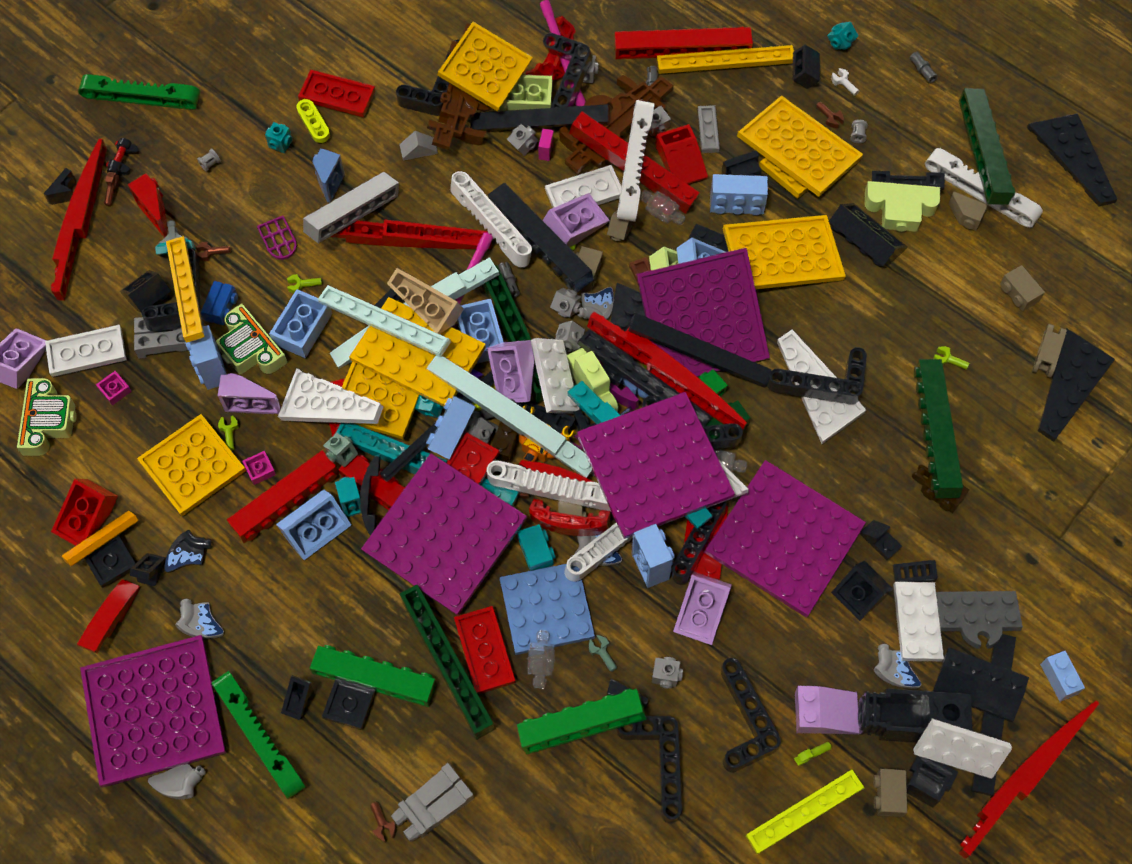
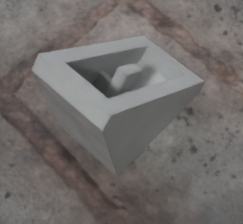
(417, 146)

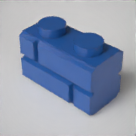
(219, 302)

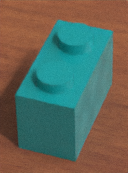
(349, 496)
(535, 547)

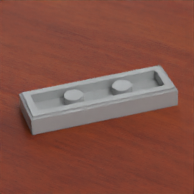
(708, 129)

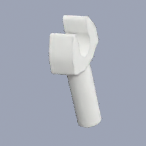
(843, 80)

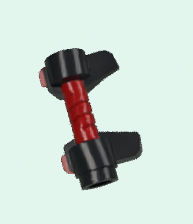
(123, 147)

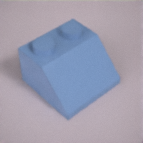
(329, 172)

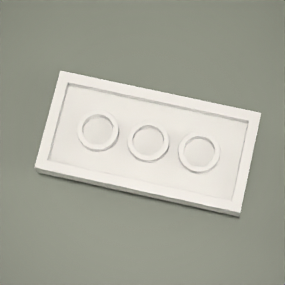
(599, 183)
(85, 350)
(553, 375)
(918, 621)
(962, 748)

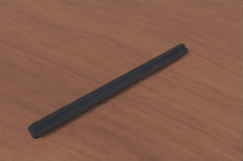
(420, 443)

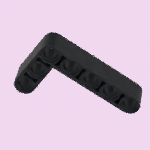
(575, 62)
(421, 99)
(167, 315)
(823, 383)
(721, 431)
(695, 547)
(750, 717)
(665, 758)

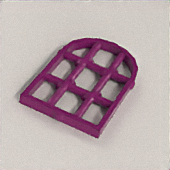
(281, 231)

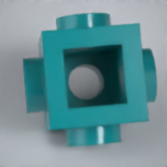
(842, 35)
(278, 137)
(428, 407)

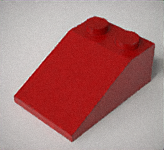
(149, 200)
(83, 511)

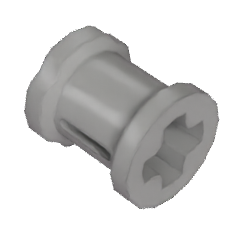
(859, 131)
(212, 157)

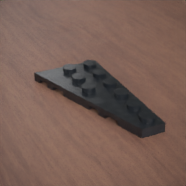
(1075, 153)
(625, 305)
(1074, 377)

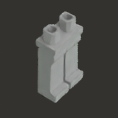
(158, 341)
(433, 803)

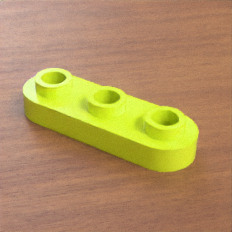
(310, 116)

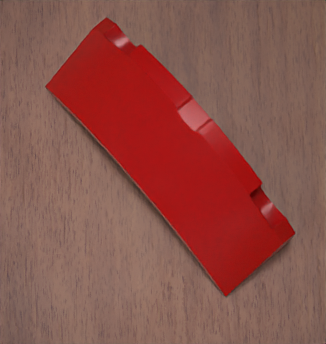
(552, 64)
(567, 523)

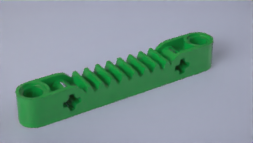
(95, 88)
(287, 778)

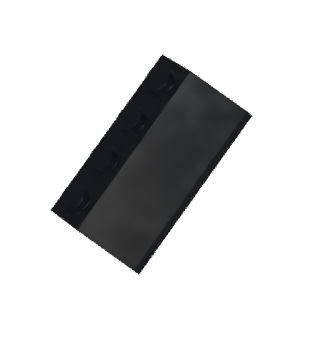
(867, 234)
(991, 686)

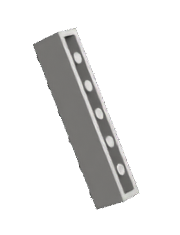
(350, 207)

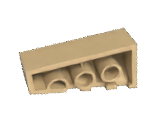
(431, 305)

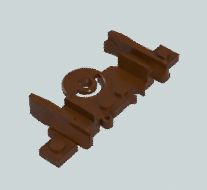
(455, 112)
(619, 119)

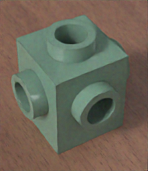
(340, 449)

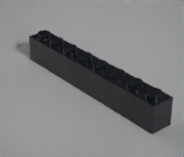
(542, 239)

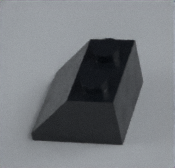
(146, 290)
(861, 590)

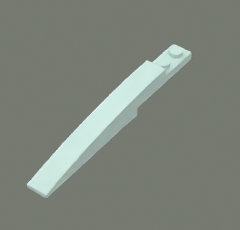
(452, 286)
(510, 414)

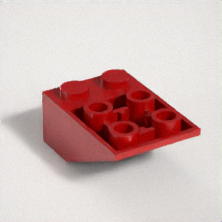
(681, 154)

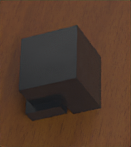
(742, 165)
(929, 780)

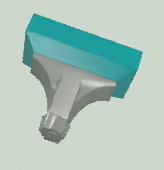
(161, 248)

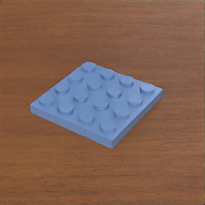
(546, 602)

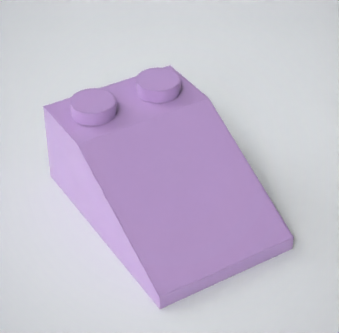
(575, 219)
(19, 357)
(512, 369)
(244, 396)
(702, 608)
(826, 710)

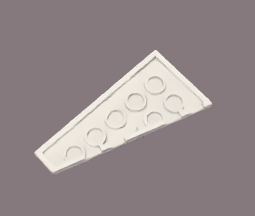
(323, 401)
(825, 415)

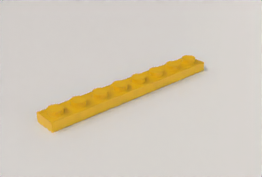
(725, 59)
(185, 289)

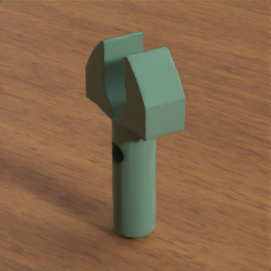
(602, 652)

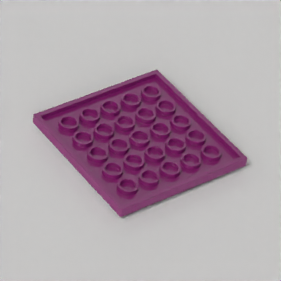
(710, 301)
(655, 464)
(444, 534)
(785, 538)
(152, 711)

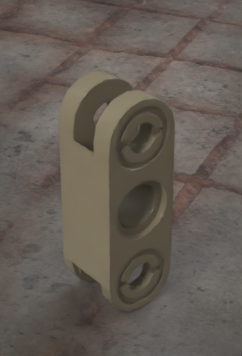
(1049, 350)

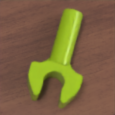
(301, 283)
(949, 358)
(229, 431)
(808, 754)

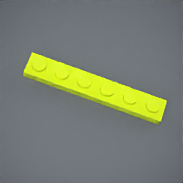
(804, 812)

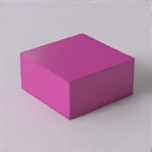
(546, 144)
(113, 388)
(259, 467)

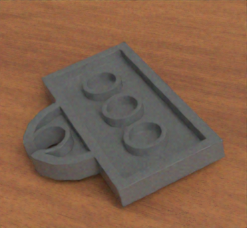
(979, 614)

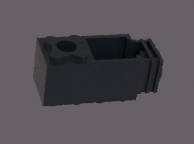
(907, 713)

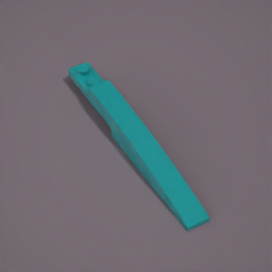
(602, 412)
(390, 449)

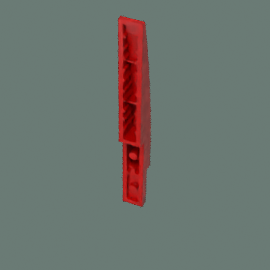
(77, 219)
(410, 235)
(666, 369)
(1024, 779)

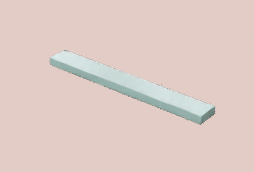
(384, 321)

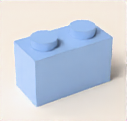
(1062, 676)

